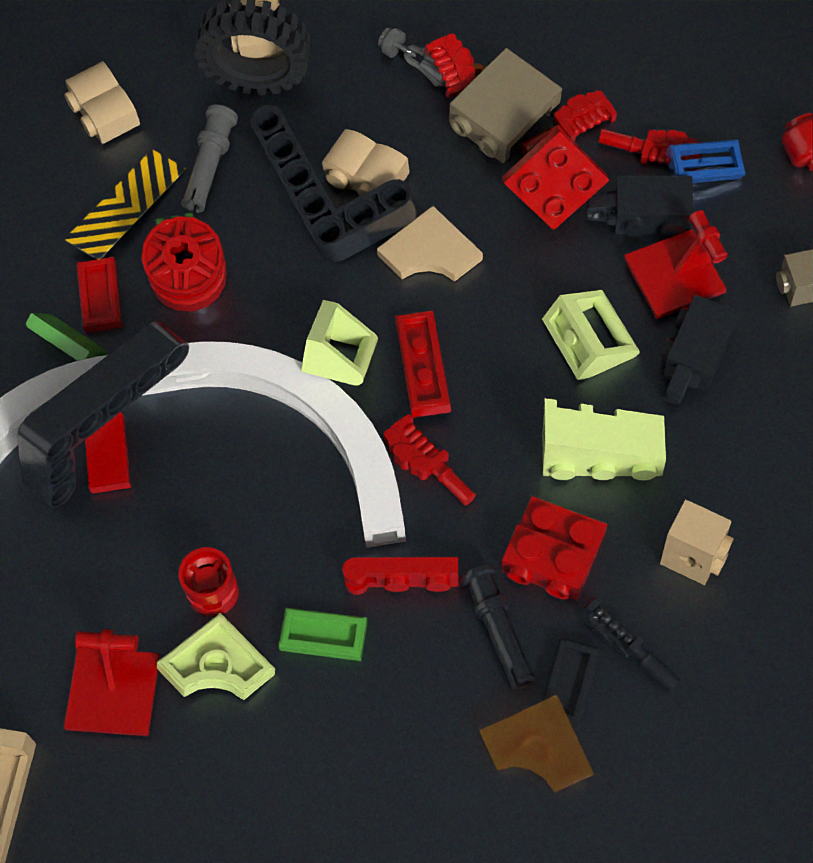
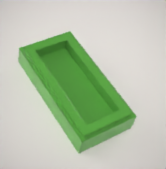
(64, 336)
(323, 634)

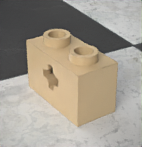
(697, 543)

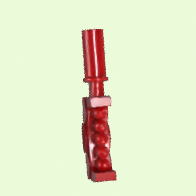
(453, 63)
(577, 116)
(653, 147)
(418, 455)

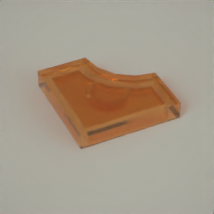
(539, 741)

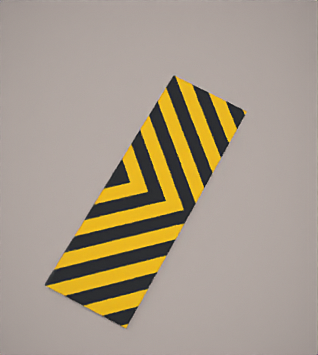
(125, 204)

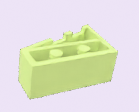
(601, 443)

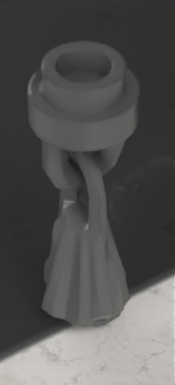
(392, 42)

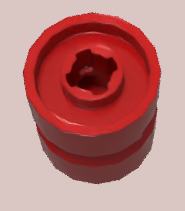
(208, 581)

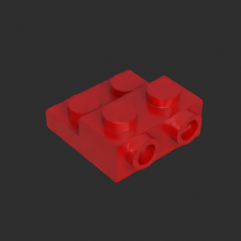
(553, 549)

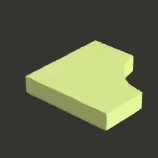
(216, 658)

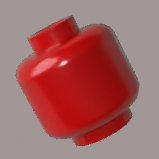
(799, 141)

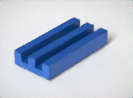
(678, 165)

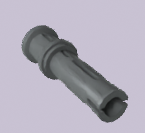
(212, 144)

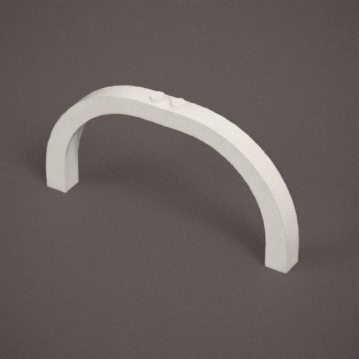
(267, 374)

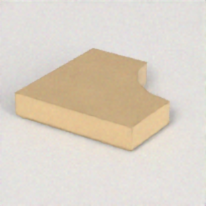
(432, 246)

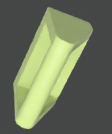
(577, 338)
(325, 360)

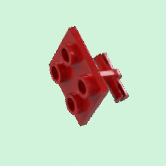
(679, 267)
(111, 685)

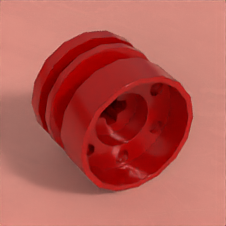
(196, 280)

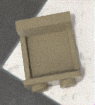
(503, 104)

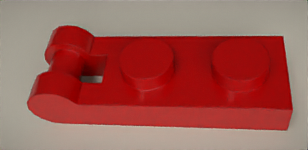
(400, 573)

